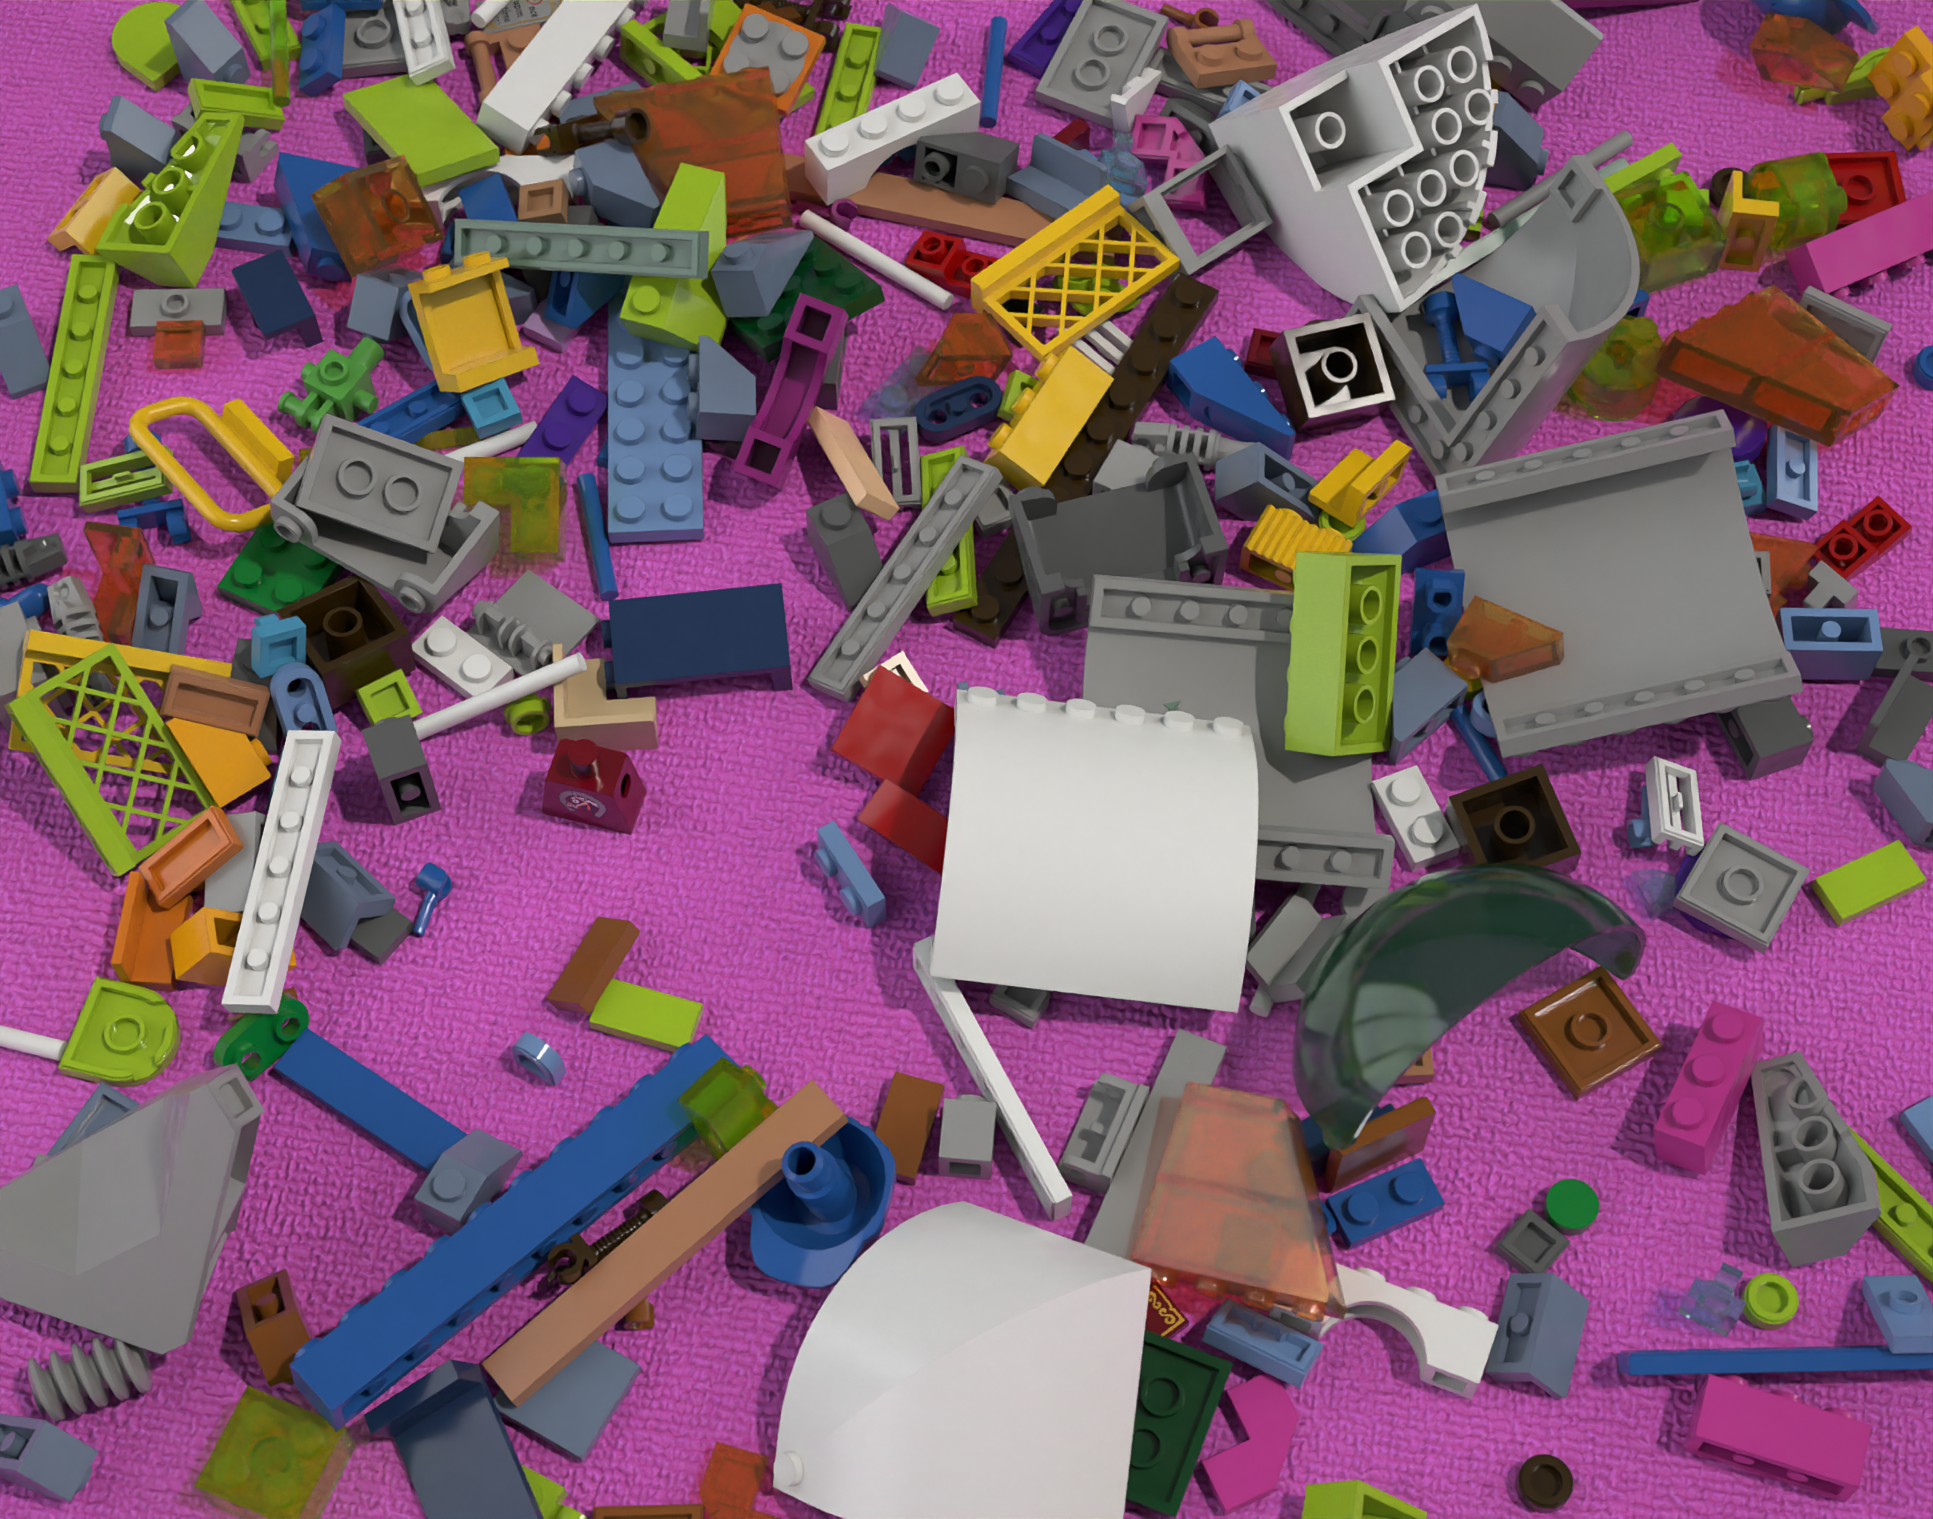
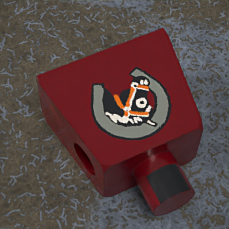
(593, 786)

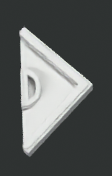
(1134, 99)

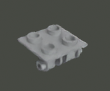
(529, 622)

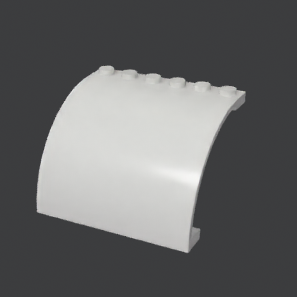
(1098, 851)

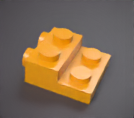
(1906, 83)

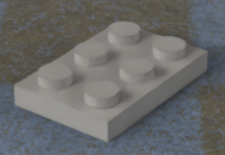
(1098, 56)
(379, 484)

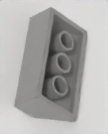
(1532, 42)

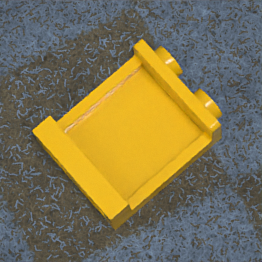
(469, 323)

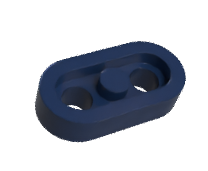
(955, 408)

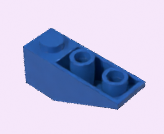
(1222, 396)

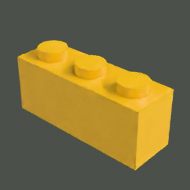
(1047, 418)

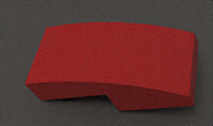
(946, 262)
(1863, 539)
(907, 824)

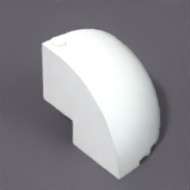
(1376, 157)

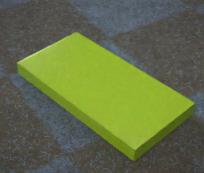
(422, 127)

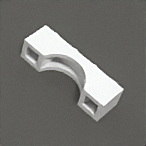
(848, 154)
(515, 172)
(1446, 1340)

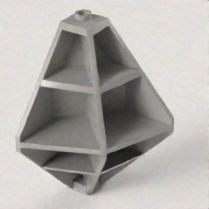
(134, 1213)

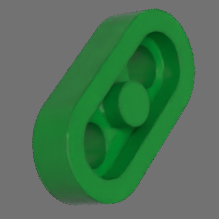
(262, 1037)

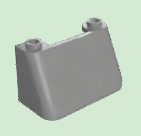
(413, 576)

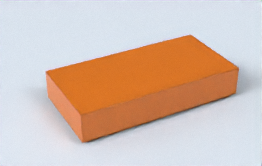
(190, 857)

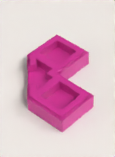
(1168, 142)
(1253, 1467)

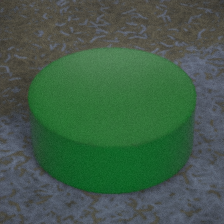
(1571, 1206)

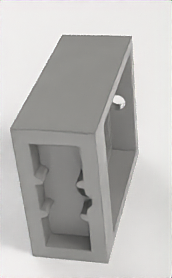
(1231, 178)

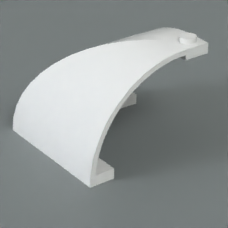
(968, 1377)

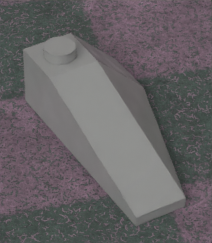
(1814, 1170)

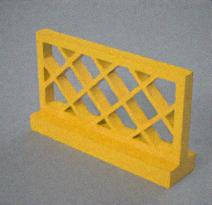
(1045, 255)
(145, 665)

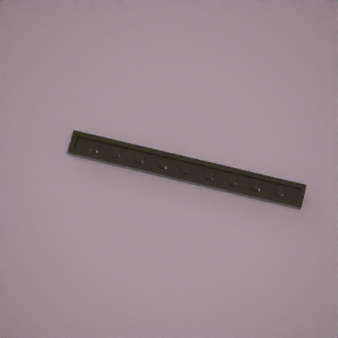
(1135, 386)

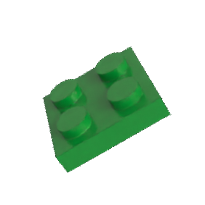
(275, 572)

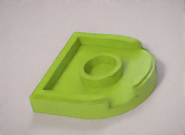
(145, 45)
(121, 1036)

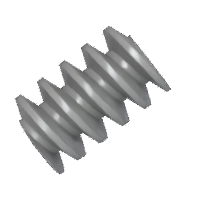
(89, 1377)

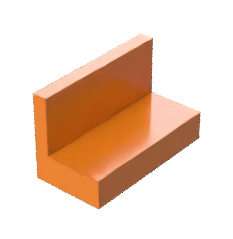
(143, 940)

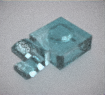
(1124, 171)
(1713, 1301)

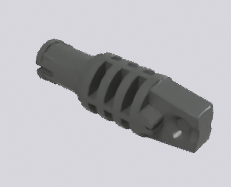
(30, 559)

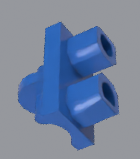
(1435, 609)

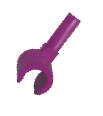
(834, 214)

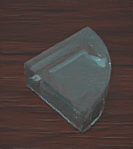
(1655, 891)

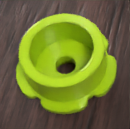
(528, 714)

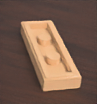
(852, 464)

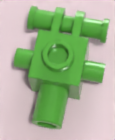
(336, 387)

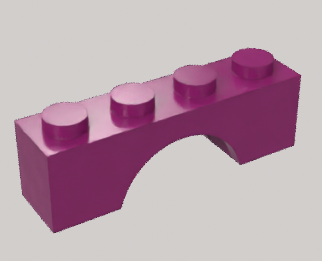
(796, 384)

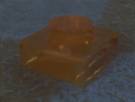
(179, 344)

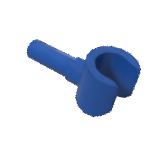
(438, 886)

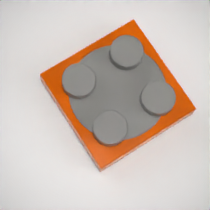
(771, 41)

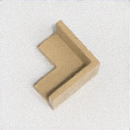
(586, 712)

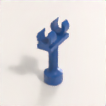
(1442, 312)
(153, 512)

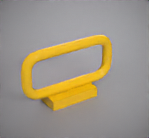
(239, 434)

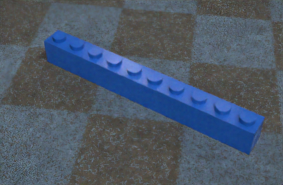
(501, 1242)

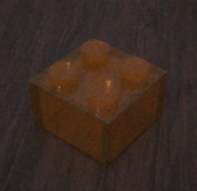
(377, 215)

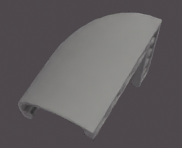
(1581, 278)

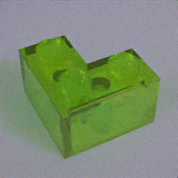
(533, 494)

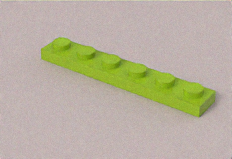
(75, 374)

